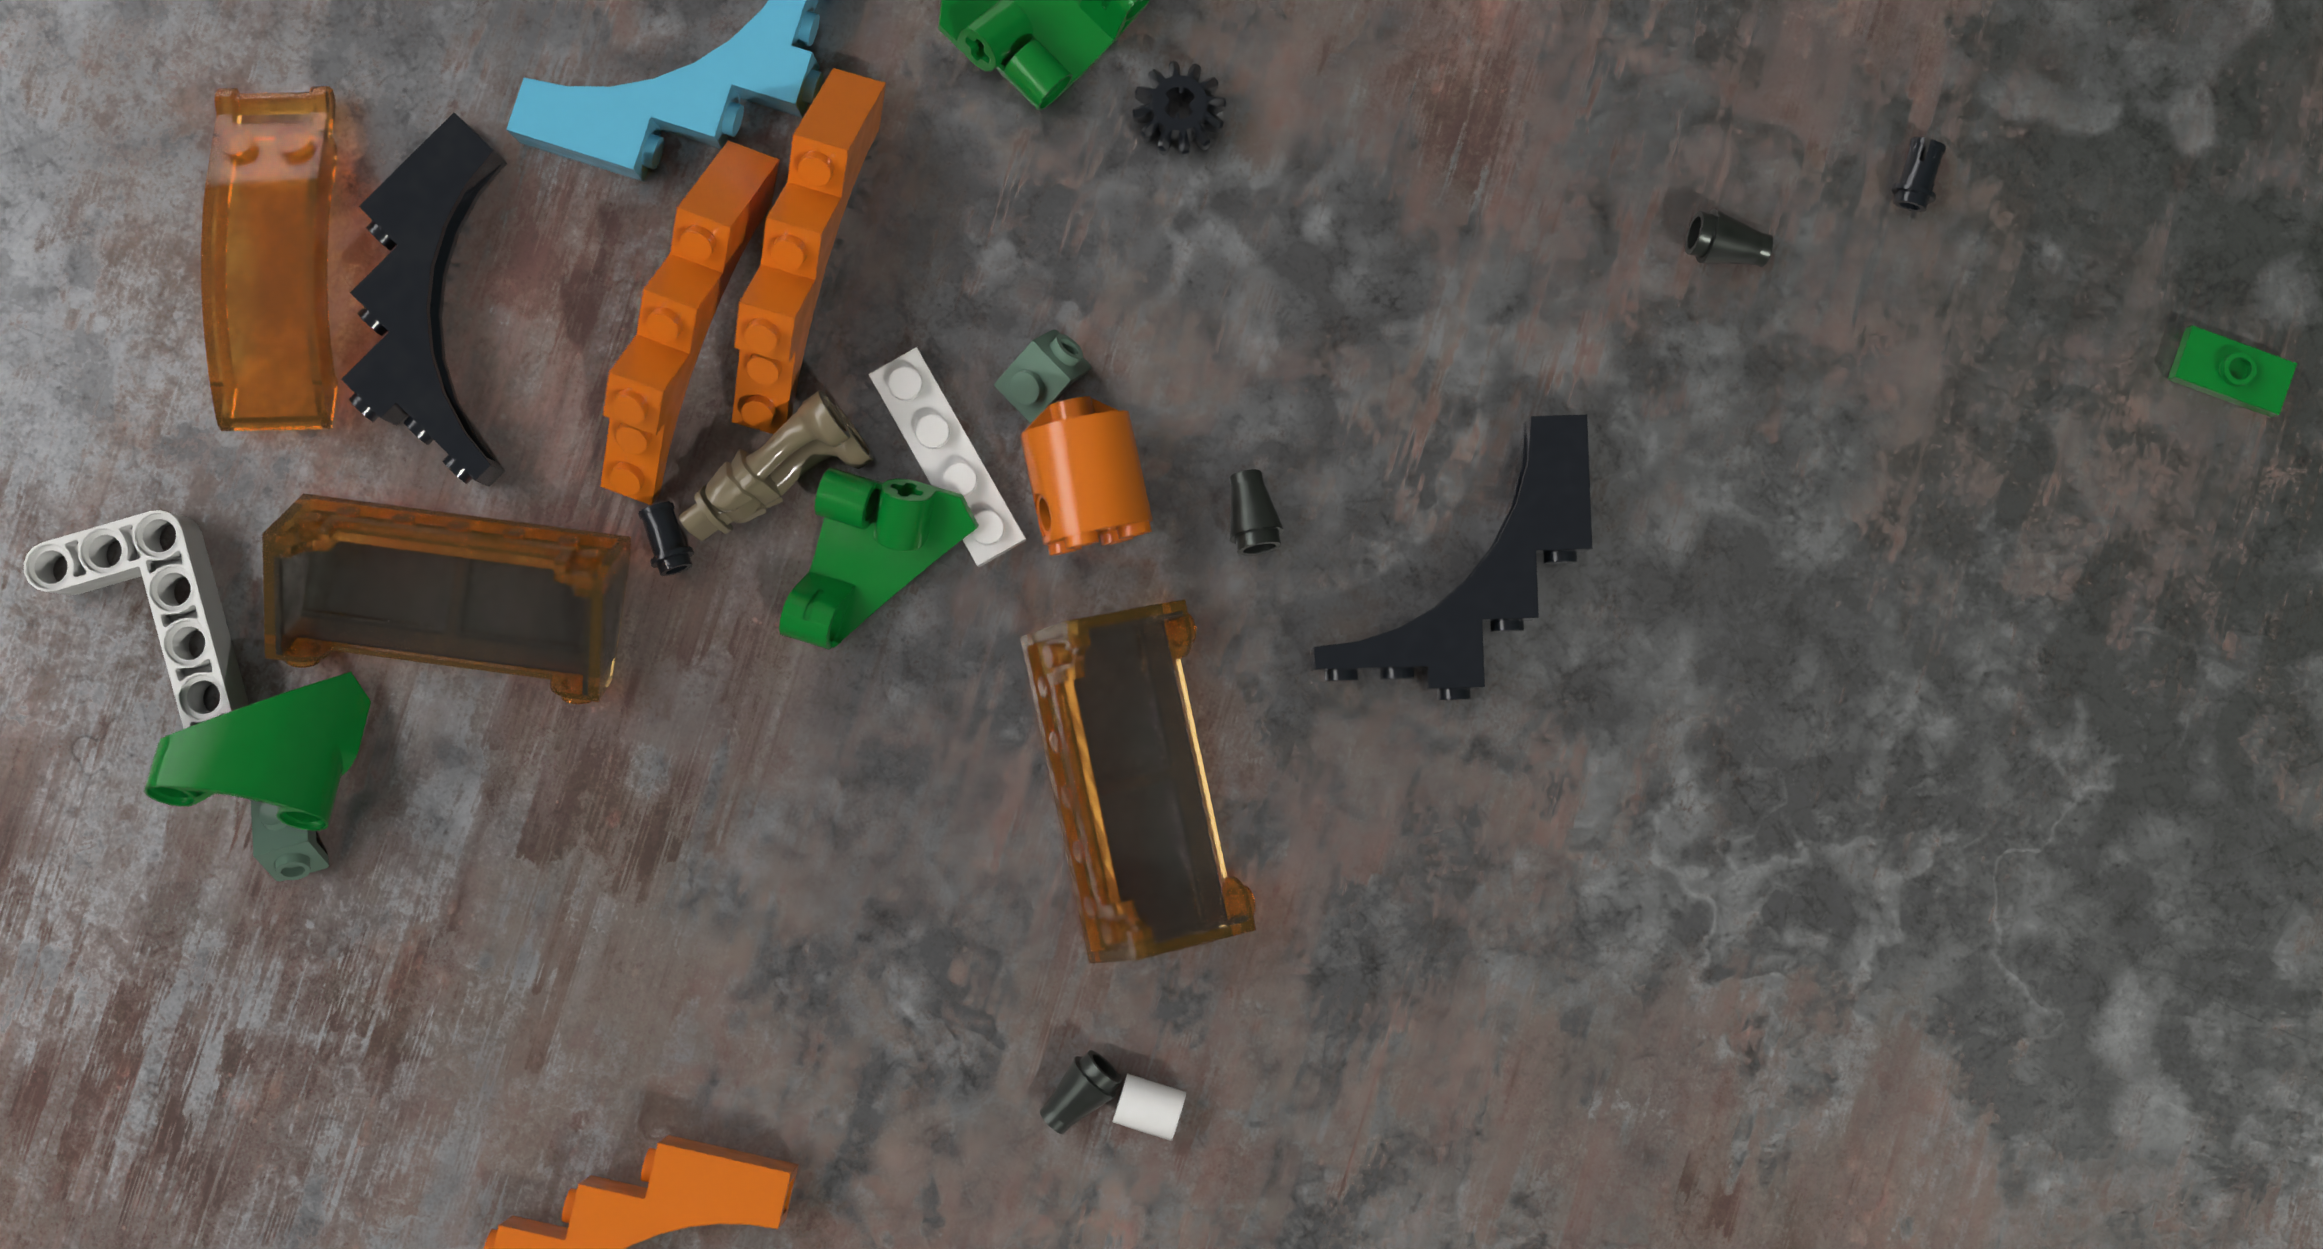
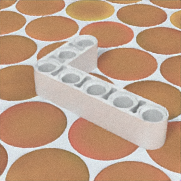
(160, 572)

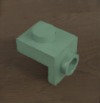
(1042, 373)
(282, 849)

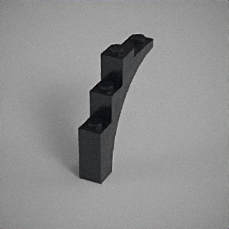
(407, 370)
(1545, 517)

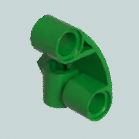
(1036, 42)
(868, 550)
(269, 752)

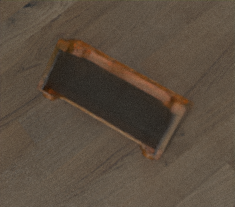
(444, 592)
(1132, 783)

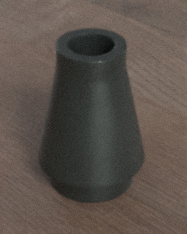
(1724, 240)
(1253, 517)
(1083, 1089)

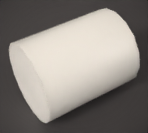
(1149, 1107)

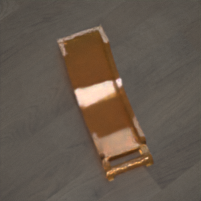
(269, 262)

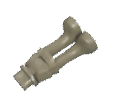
(759, 479)

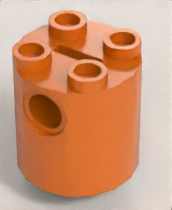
(1085, 475)

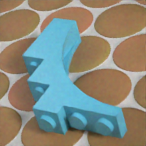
(623, 123)

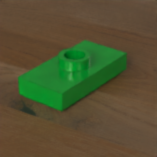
(2232, 371)

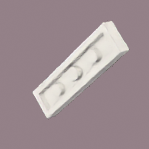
(946, 452)

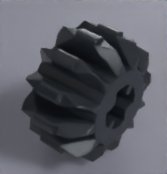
(1182, 89)

